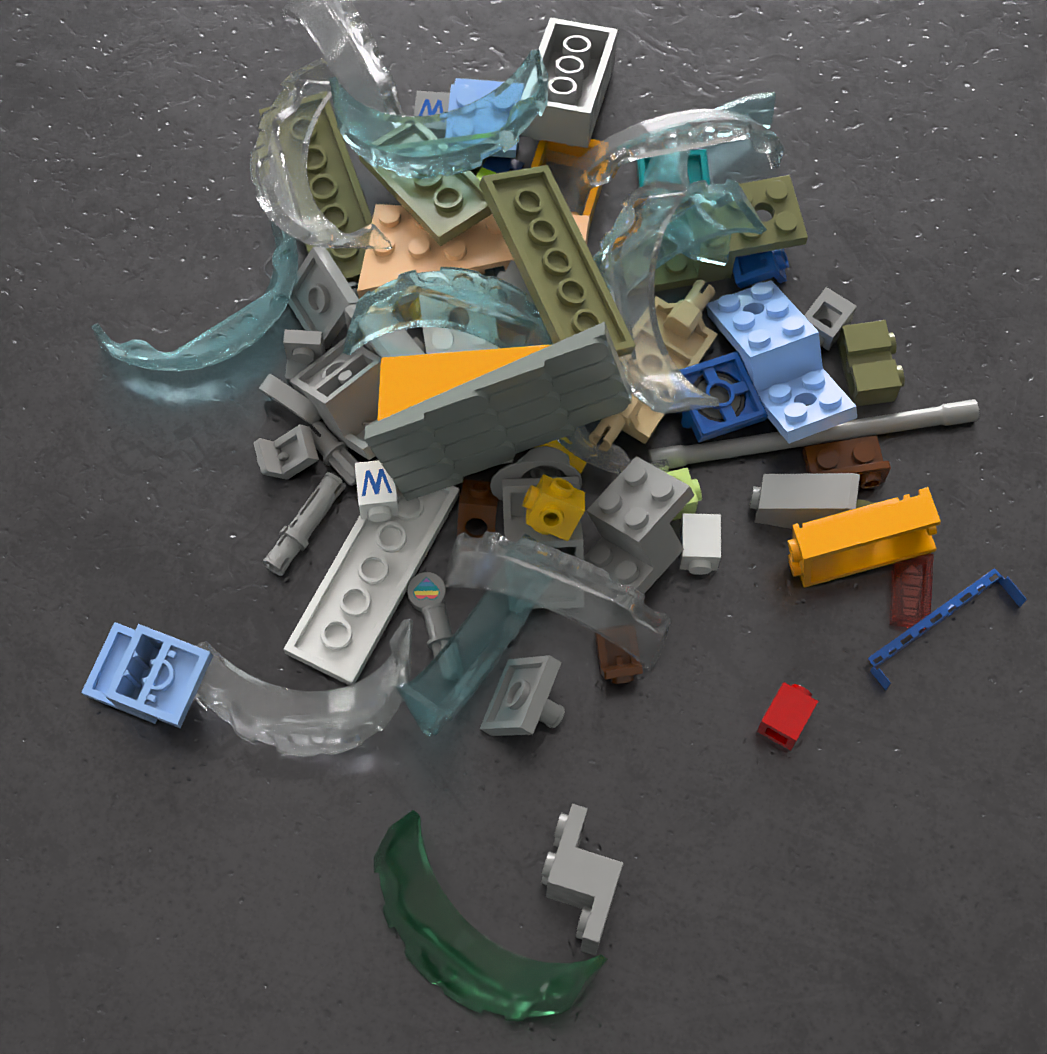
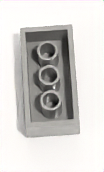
(578, 70)

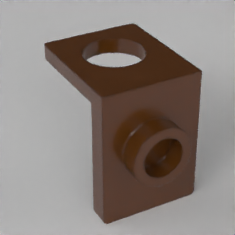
(477, 502)

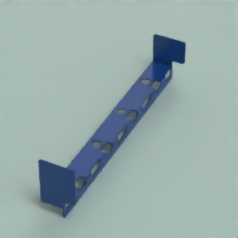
(1006, 583)

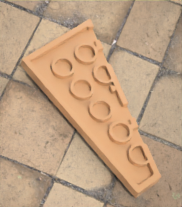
(415, 249)

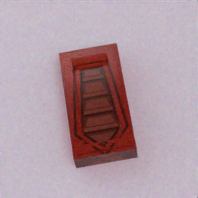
(911, 590)

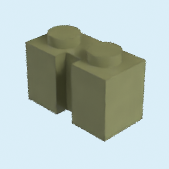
(868, 363)

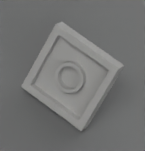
(322, 295)
(523, 698)

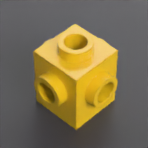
(554, 507)

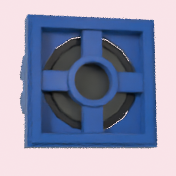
(731, 384)

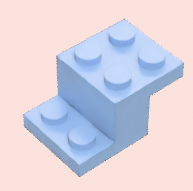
(147, 674)

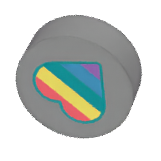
(426, 589)

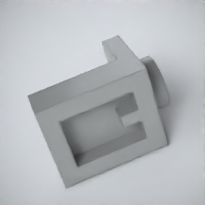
(301, 350)

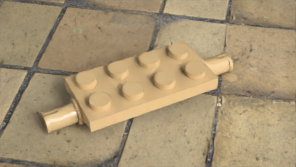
(686, 342)

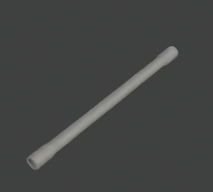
(945, 415)

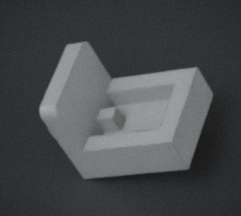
(287, 453)

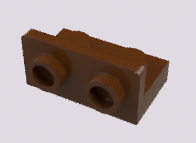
(849, 456)

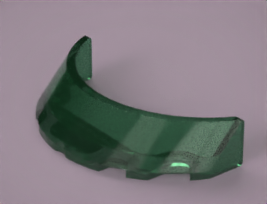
(454, 952)

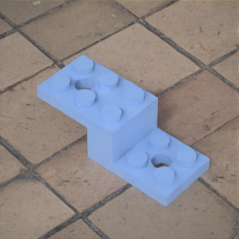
(782, 360)

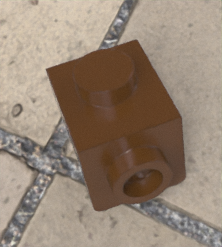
(615, 662)

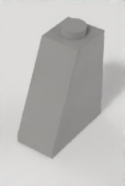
(803, 497)

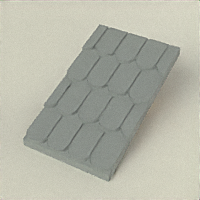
(481, 407)

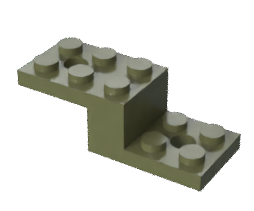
(783, 231)

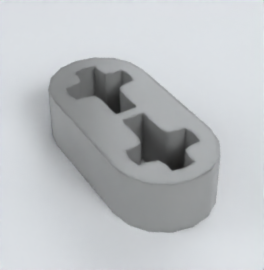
(290, 399)

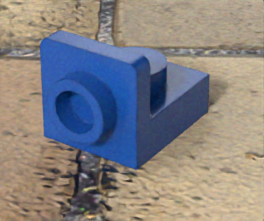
(760, 267)

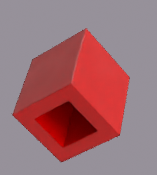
(787, 715)

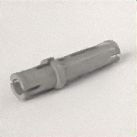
(299, 530)

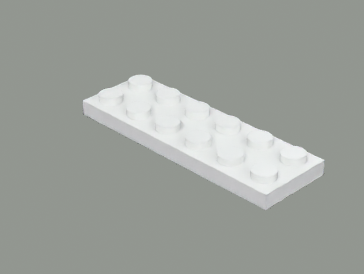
(367, 586)

